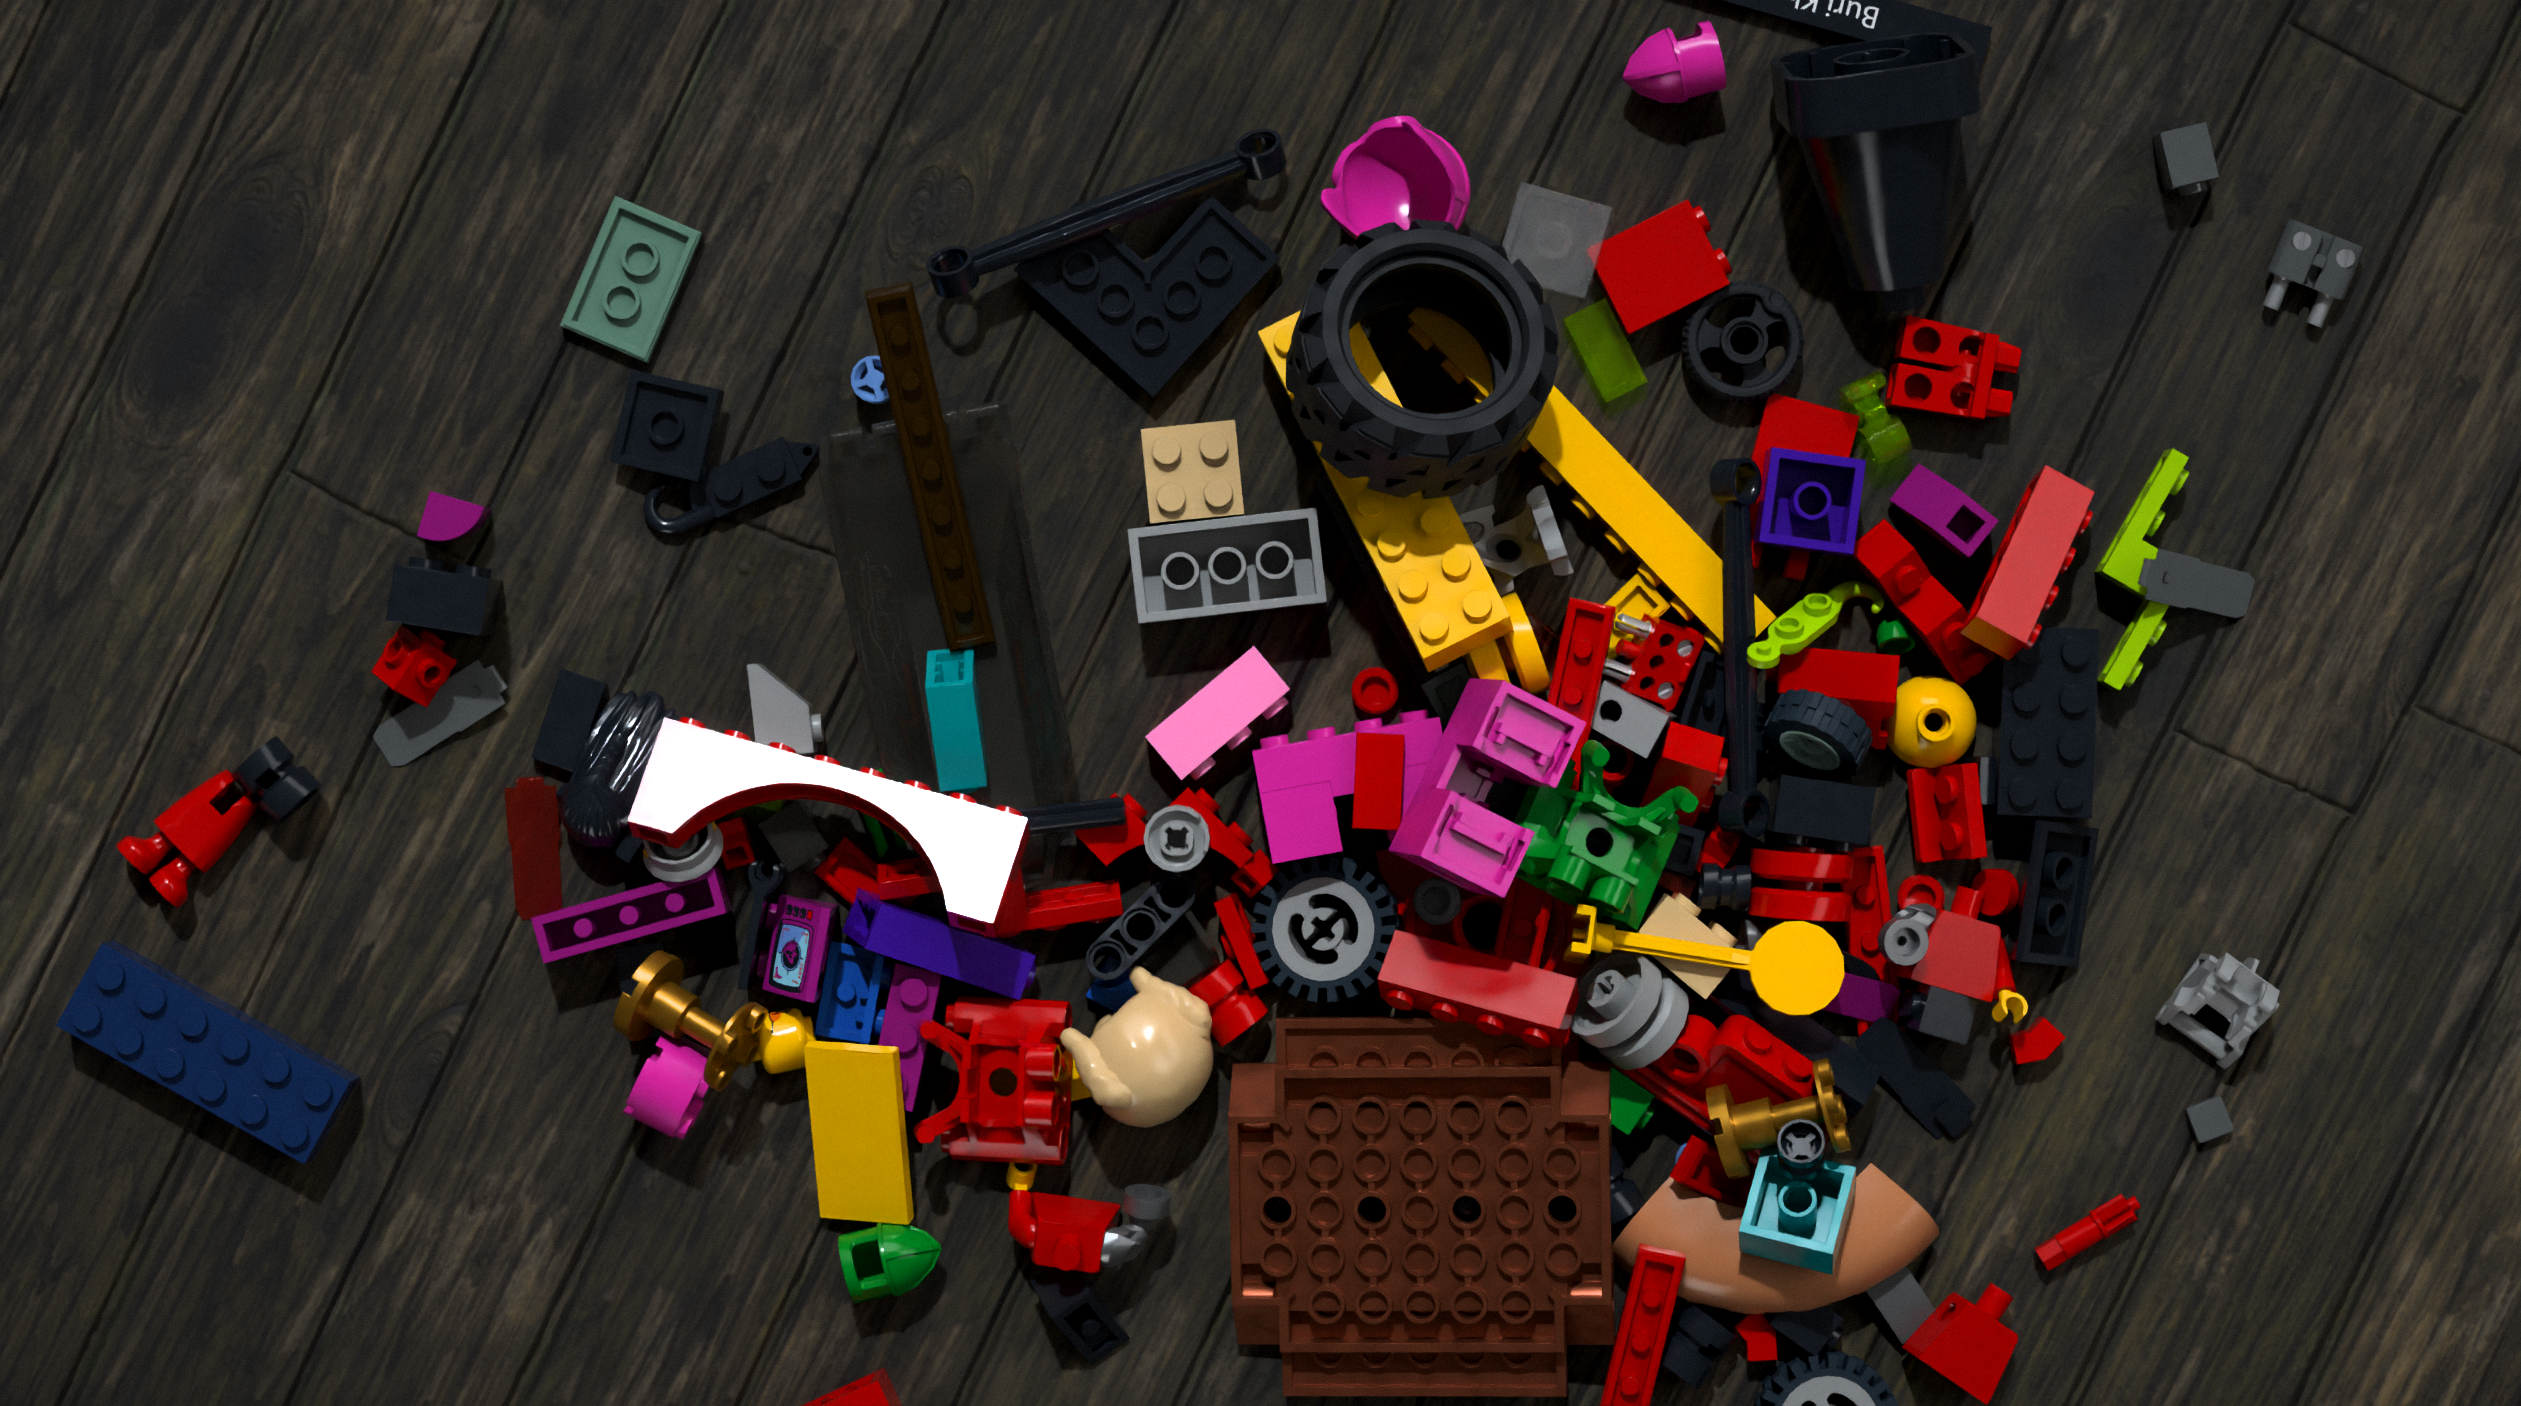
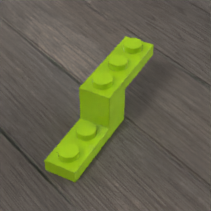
(2124, 563)

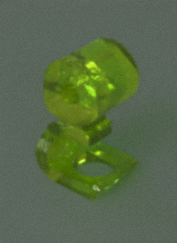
(1883, 432)

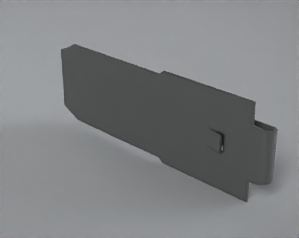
(2196, 584)
(456, 706)

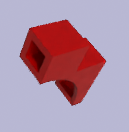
(1923, 602)
(1113, 841)

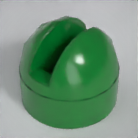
(1895, 636)

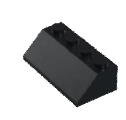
(1853, 1073)

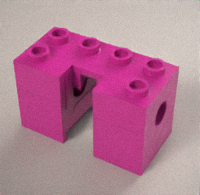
(1489, 736)
(1305, 775)

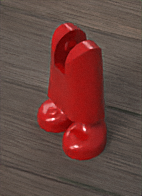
(195, 830)

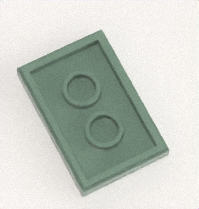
(631, 279)

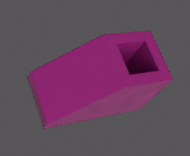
(1943, 511)

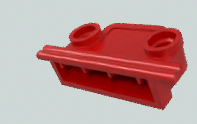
(1735, 1054)

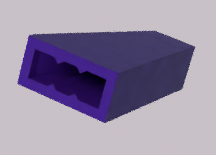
(938, 947)

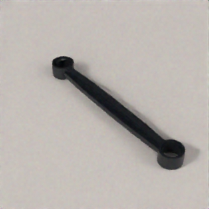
(957, 269)
(1737, 636)

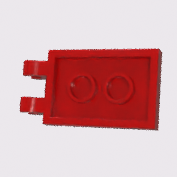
(1799, 427)

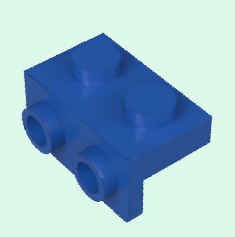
(852, 993)

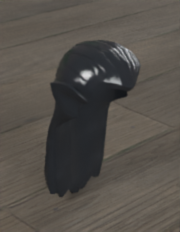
(611, 769)

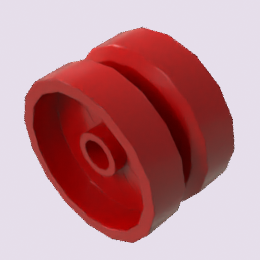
(1800, 885)

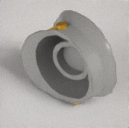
(688, 861)

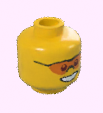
(783, 1040)

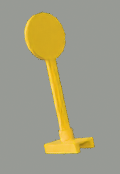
(1791, 966)

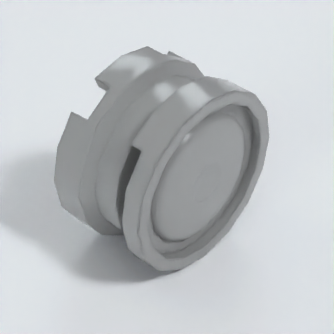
(1176, 838)

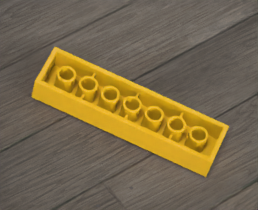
(1411, 540)

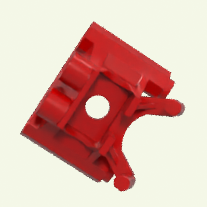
(1013, 1035)

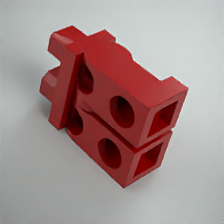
(1964, 375)

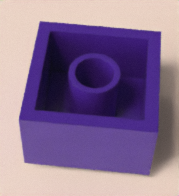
(1809, 502)

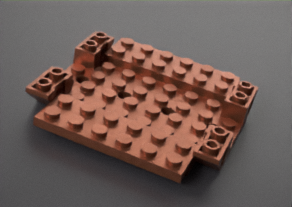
(1419, 1121)

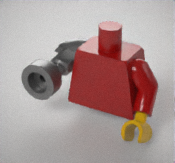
(1953, 952)
(1080, 1231)

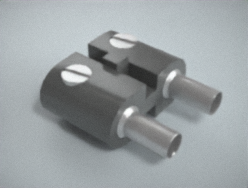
(2314, 261)

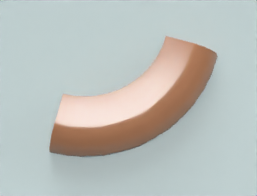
(1879, 1240)

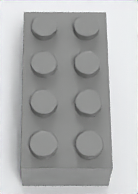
(1227, 565)

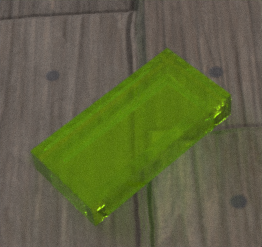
(1605, 350)

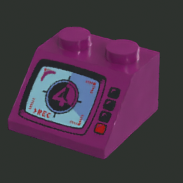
(798, 947)

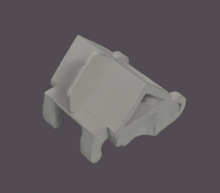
(2229, 989)

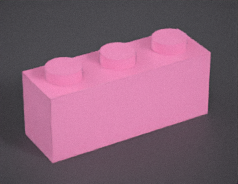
(1219, 715)

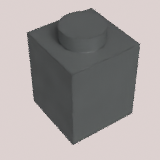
(2185, 159)

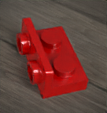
(1946, 812)

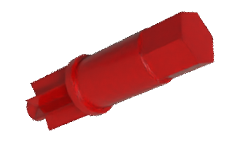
(2088, 1231)

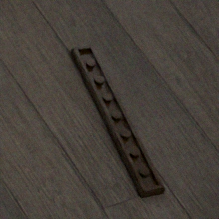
(930, 465)

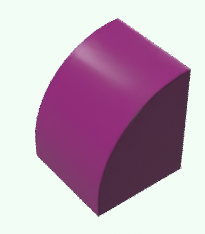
(450, 518)

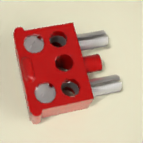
(1655, 659)

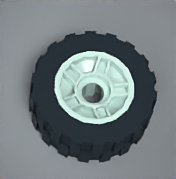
(1817, 735)

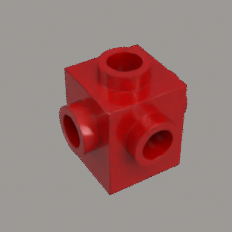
(415, 664)

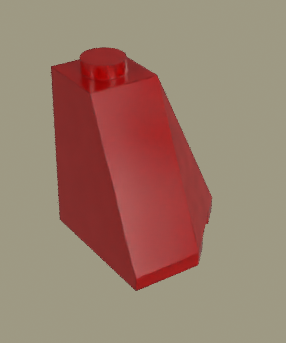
(1854, 678)

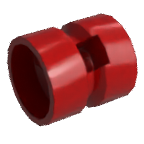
(1229, 1004)

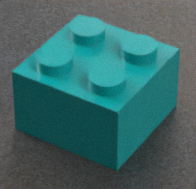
(1797, 1219)

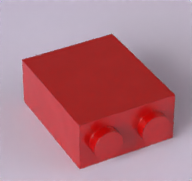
(1660, 267)

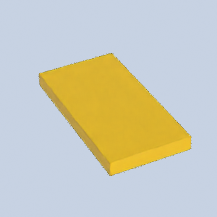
(859, 1132)

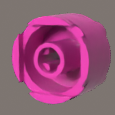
(670, 1087)

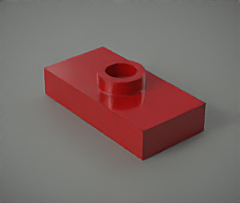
(1239, 940)

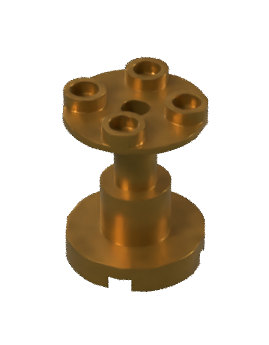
(674, 1010)
(1758, 1122)

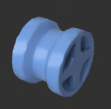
(866, 375)

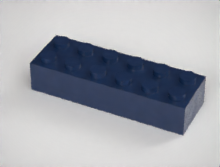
(208, 1051)

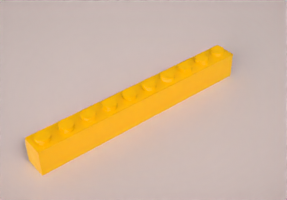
(1602, 487)

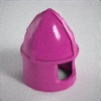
(1677, 68)

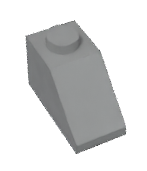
(782, 713)

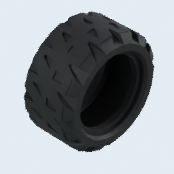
(1444, 273)

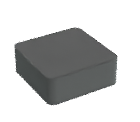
(2209, 1119)

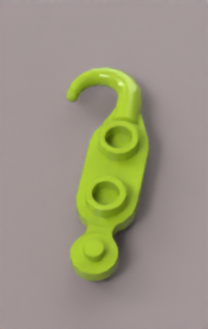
(1808, 621)

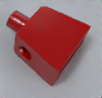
(1967, 1341)

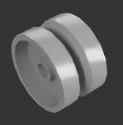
(1629, 1009)

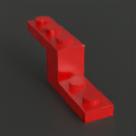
(1024, 911)

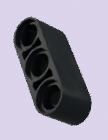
(1148, 909)

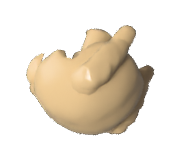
(1148, 1055)

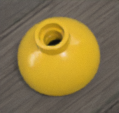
(1907, 729)

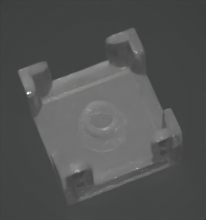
(1558, 239)

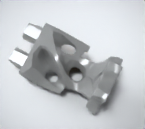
(1532, 531)

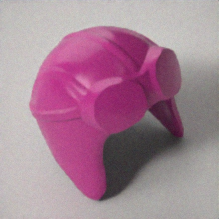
(1397, 177)

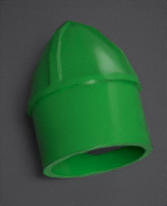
(886, 1260)

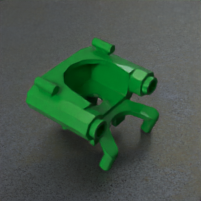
(1639, 837)

